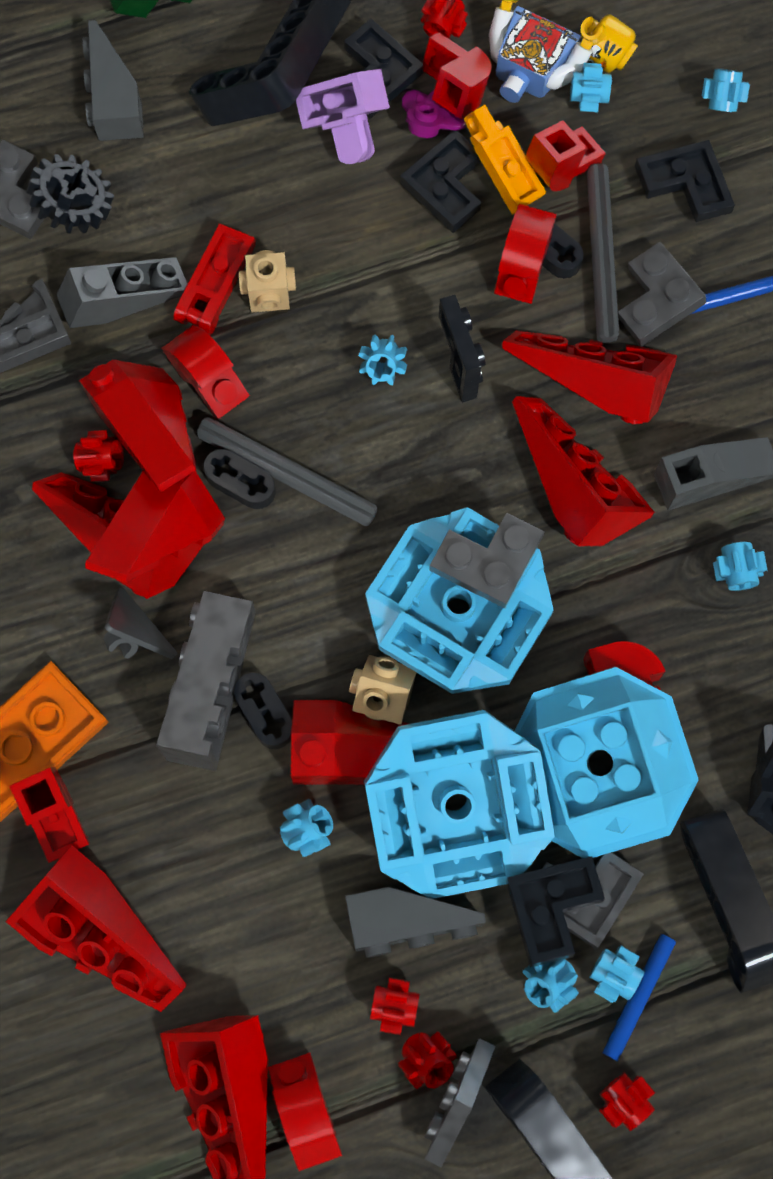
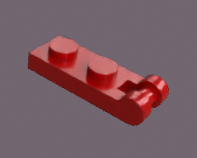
(214, 278)

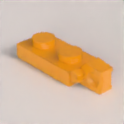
(503, 159)

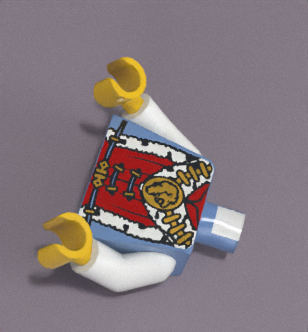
(536, 52)

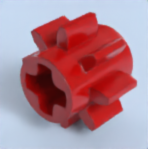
(444, 17)
(98, 455)
(394, 1006)
(427, 1060)
(627, 1101)

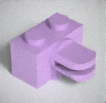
(343, 108)

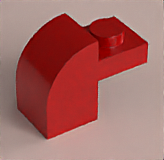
(459, 74)
(562, 154)
(524, 253)
(207, 368)
(627, 656)
(50, 811)
(304, 1112)

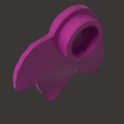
(427, 116)

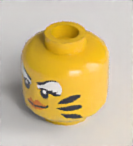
(617, 45)

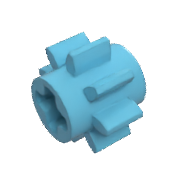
(590, 87)
(725, 90)
(383, 371)
(740, 566)
(306, 828)
(616, 974)
(551, 984)

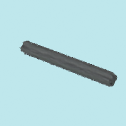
(602, 253)
(288, 472)

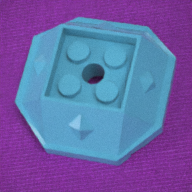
(447, 647)
(649, 755)
(468, 848)

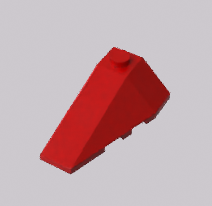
(616, 381)
(145, 415)
(579, 489)
(88, 512)
(155, 526)
(335, 743)
(89, 921)
(225, 1083)

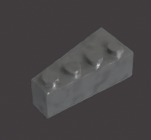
(206, 681)

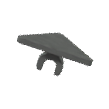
(132, 627)

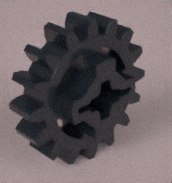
(70, 193)

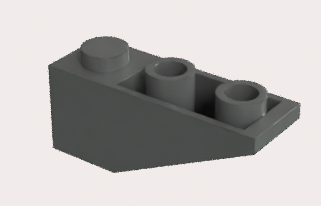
(114, 92)
(117, 290)
(713, 470)
(396, 916)

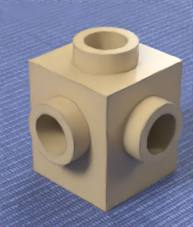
(267, 281)
(382, 689)

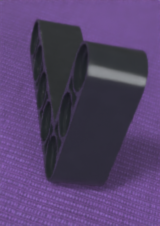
(280, 71)

